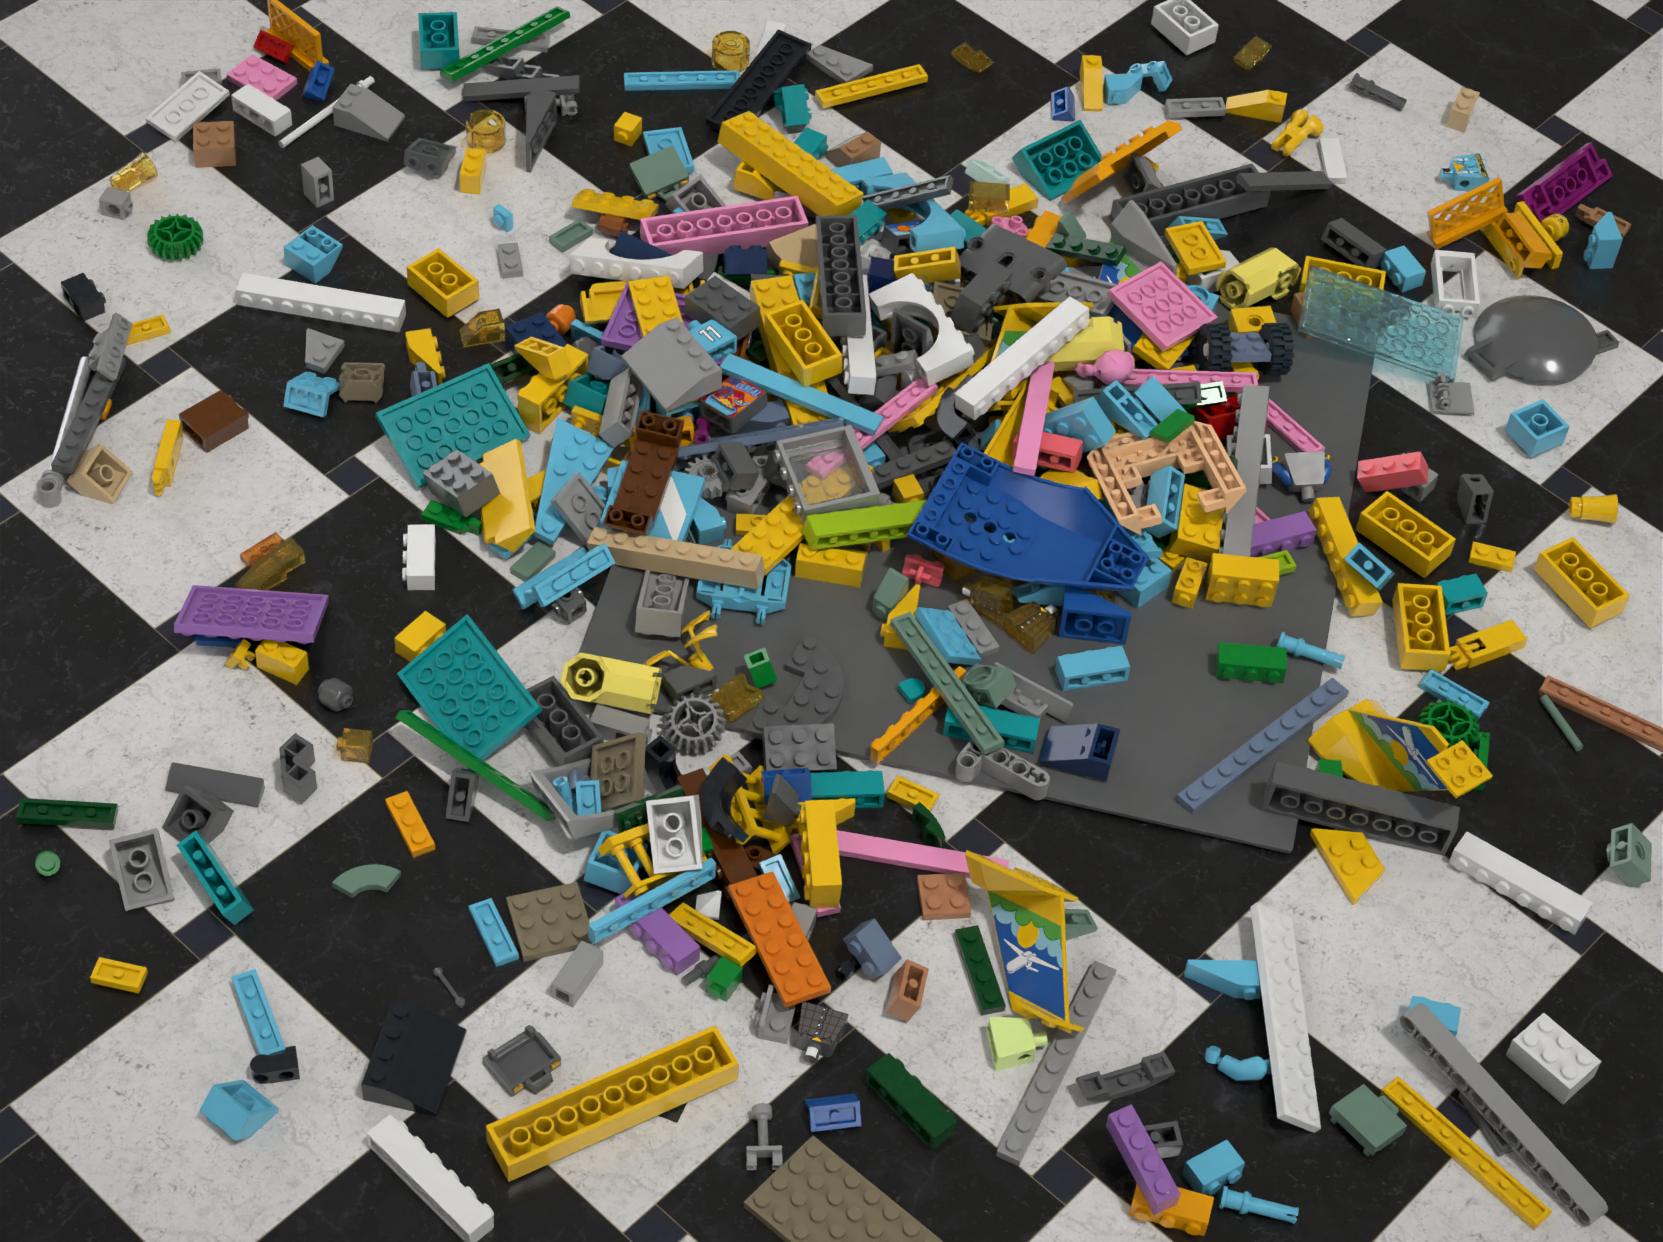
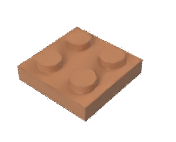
(943, 896)

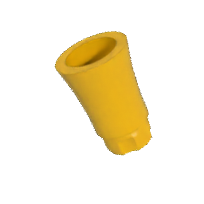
(1594, 508)

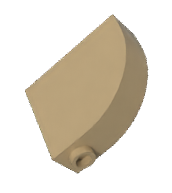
(794, 247)

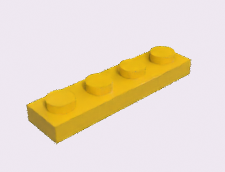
(713, 935)

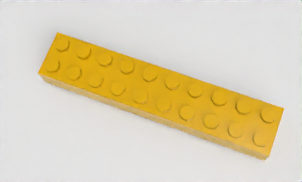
(771, 295)
(611, 1103)

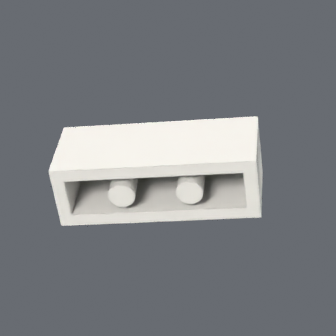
(261, 110)
(419, 557)

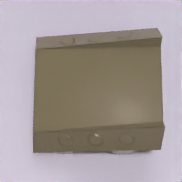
(361, 381)

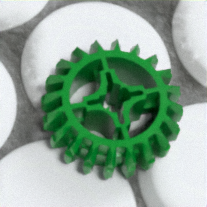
(175, 237)
(1451, 721)

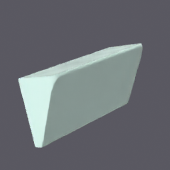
(984, 172)

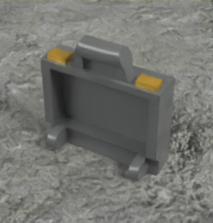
(523, 1062)

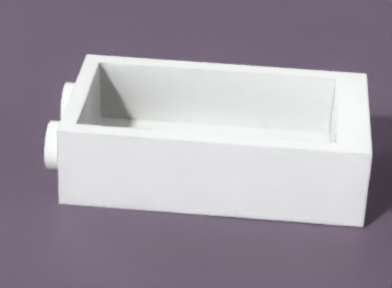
(1466, 266)

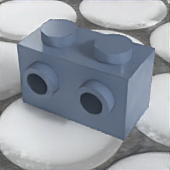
(872, 948)

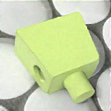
(1013, 1041)

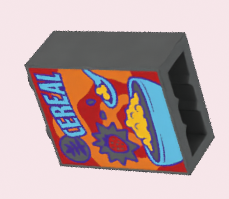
(733, 404)

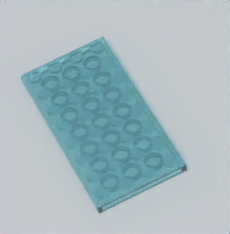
(1380, 324)

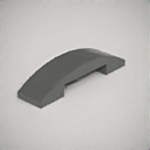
(1126, 1080)

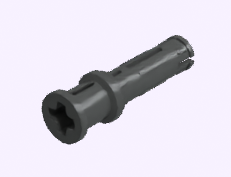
(1369, 88)

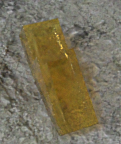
(273, 567)

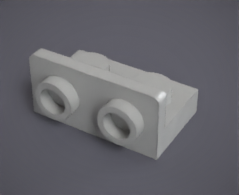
(775, 1020)

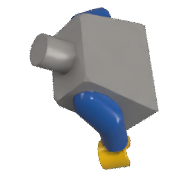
(1303, 472)

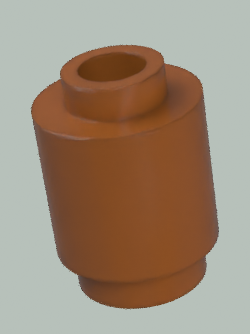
(612, 225)

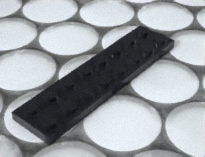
(761, 77)

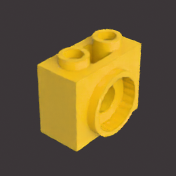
(1250, 319)

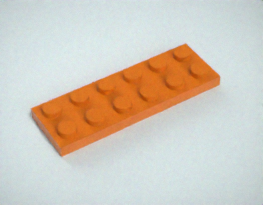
(779, 939)

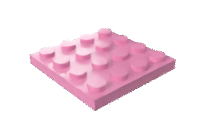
(1161, 306)

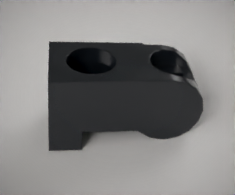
(276, 1067)

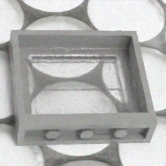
(826, 472)

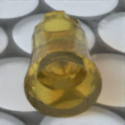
(134, 173)

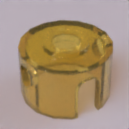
(729, 51)
(482, 134)

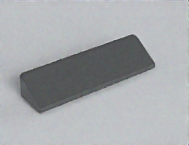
(221, 784)

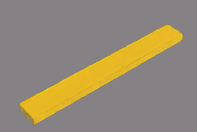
(1467, 1153)

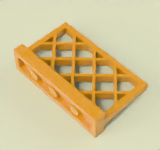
(297, 32)
(1462, 223)

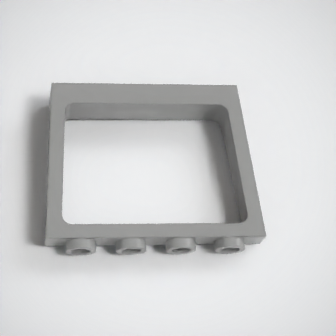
(575, 825)

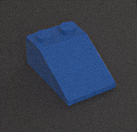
(1092, 618)

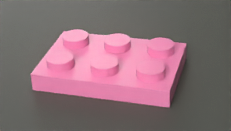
(262, 76)

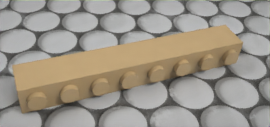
(681, 558)

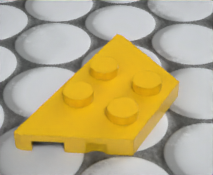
(1349, 859)

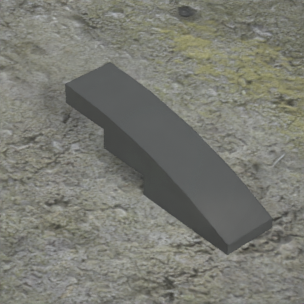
(514, 69)

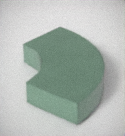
(366, 878)

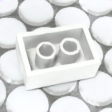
(1184, 25)
(1553, 1058)

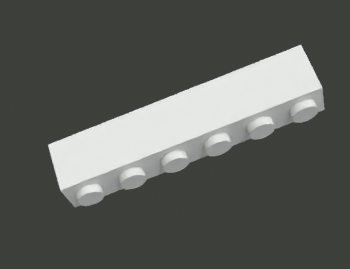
(1520, 883)
(430, 1179)

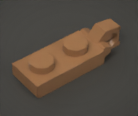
(1593, 216)

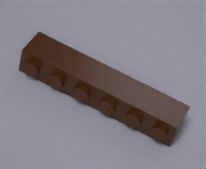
(730, 857)

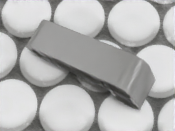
(1004, 767)

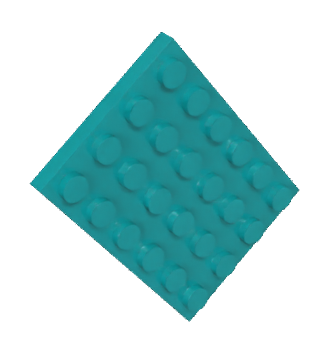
(460, 414)
(469, 690)

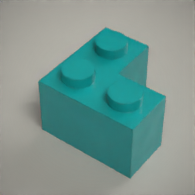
(793, 105)

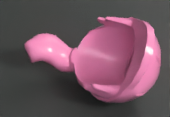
(1109, 367)

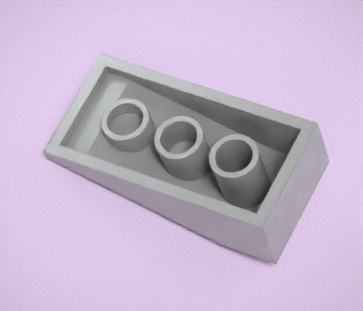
(662, 604)

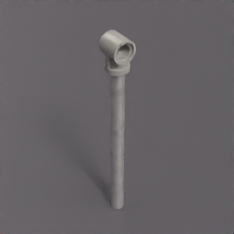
(51, 482)

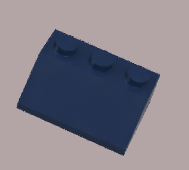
(634, 248)

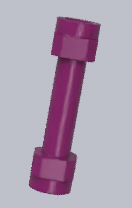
(701, 434)

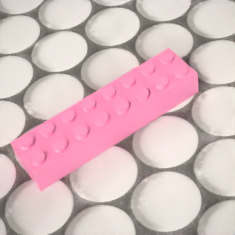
(720, 227)

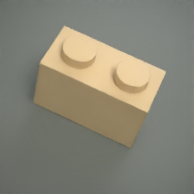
(1463, 109)

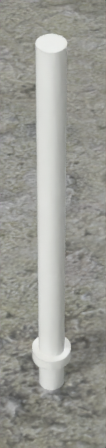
(318, 117)

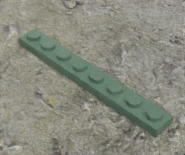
(947, 683)

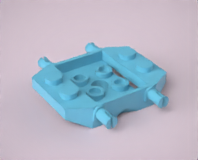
(746, 598)

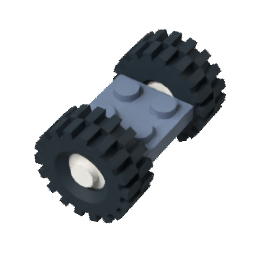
(1269, 347)

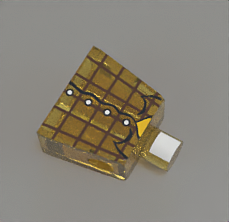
(990, 598)
(1031, 625)

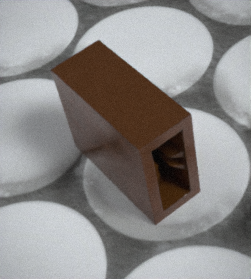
(214, 420)

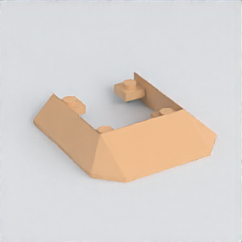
(1130, 458)

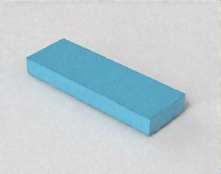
(1446, 689)
(493, 932)

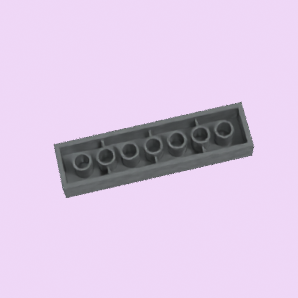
(1203, 197)
(840, 275)
(1360, 808)

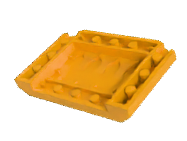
(1115, 162)

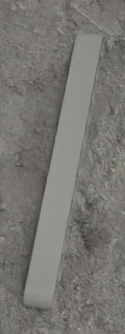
(1504, 1115)

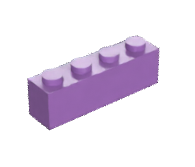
(1282, 534)
(664, 938)
(1143, 1159)

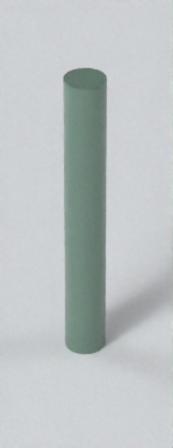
(1560, 721)

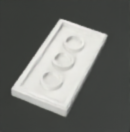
(187, 106)

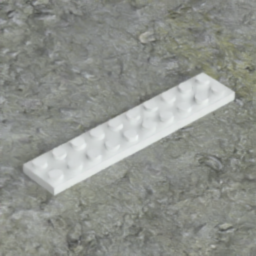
(1285, 1018)

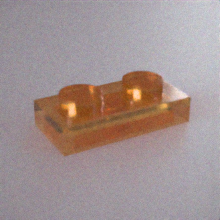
(260, 549)

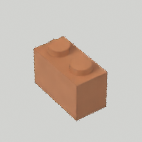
(907, 990)

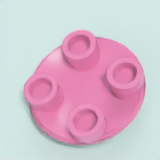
(1012, 224)

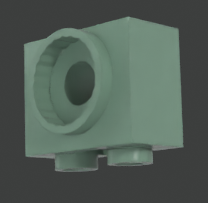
(989, 684)
(1630, 855)

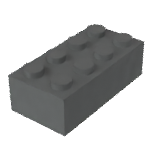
(562, 725)

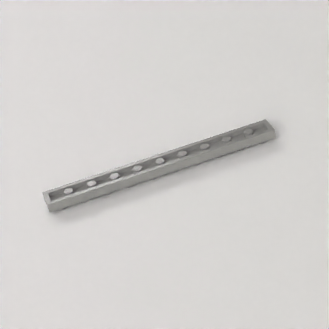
(1055, 1065)

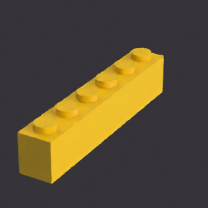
(1337, 541)

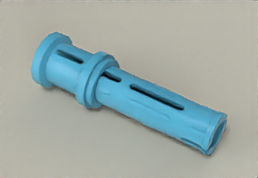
(1299, 647)
(1245, 1203)

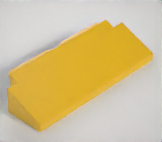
(604, 298)
(1002, 441)
(509, 516)

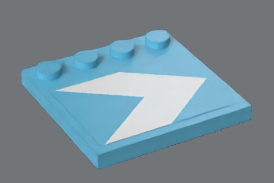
(676, 508)

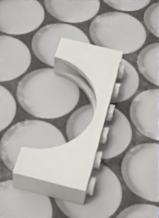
(595, 260)
(950, 351)

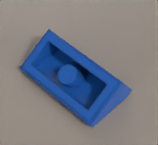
(318, 81)
(1063, 105)

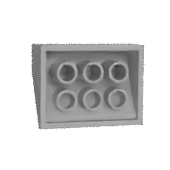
(673, 365)

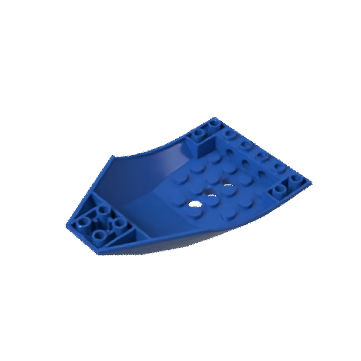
(1058, 528)

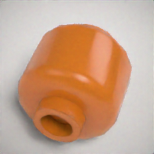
(561, 318)

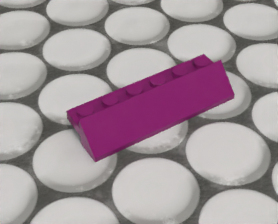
(1566, 183)

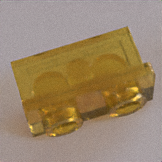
(736, 697)

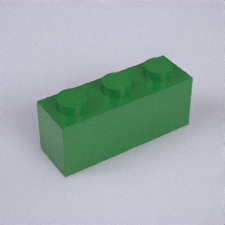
(1251, 662)

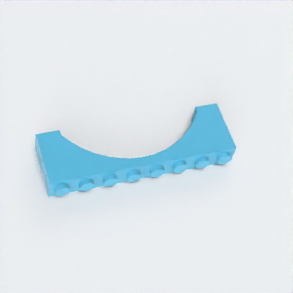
(936, 231)

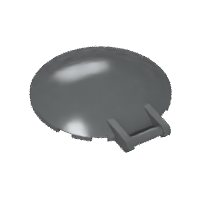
(1533, 340)

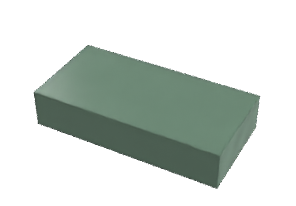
(571, 235)
(532, 561)

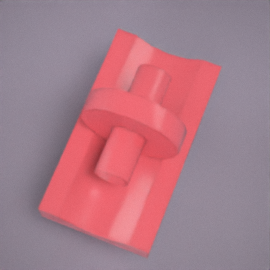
(923, 570)

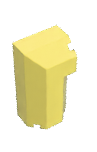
(1257, 278)
(1089, 344)
(612, 682)

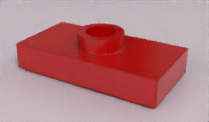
(273, 46)

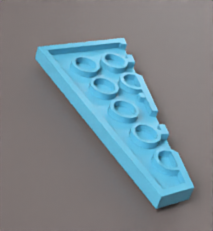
(570, 453)

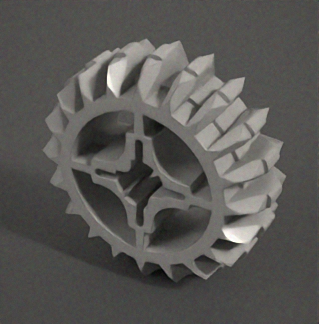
(678, 732)

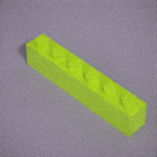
(860, 525)

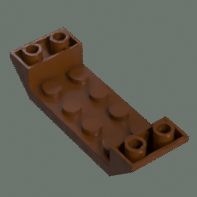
(646, 474)

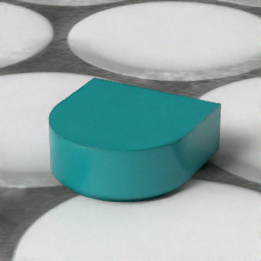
(912, 689)

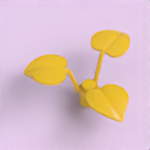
(698, 659)

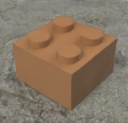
(214, 144)

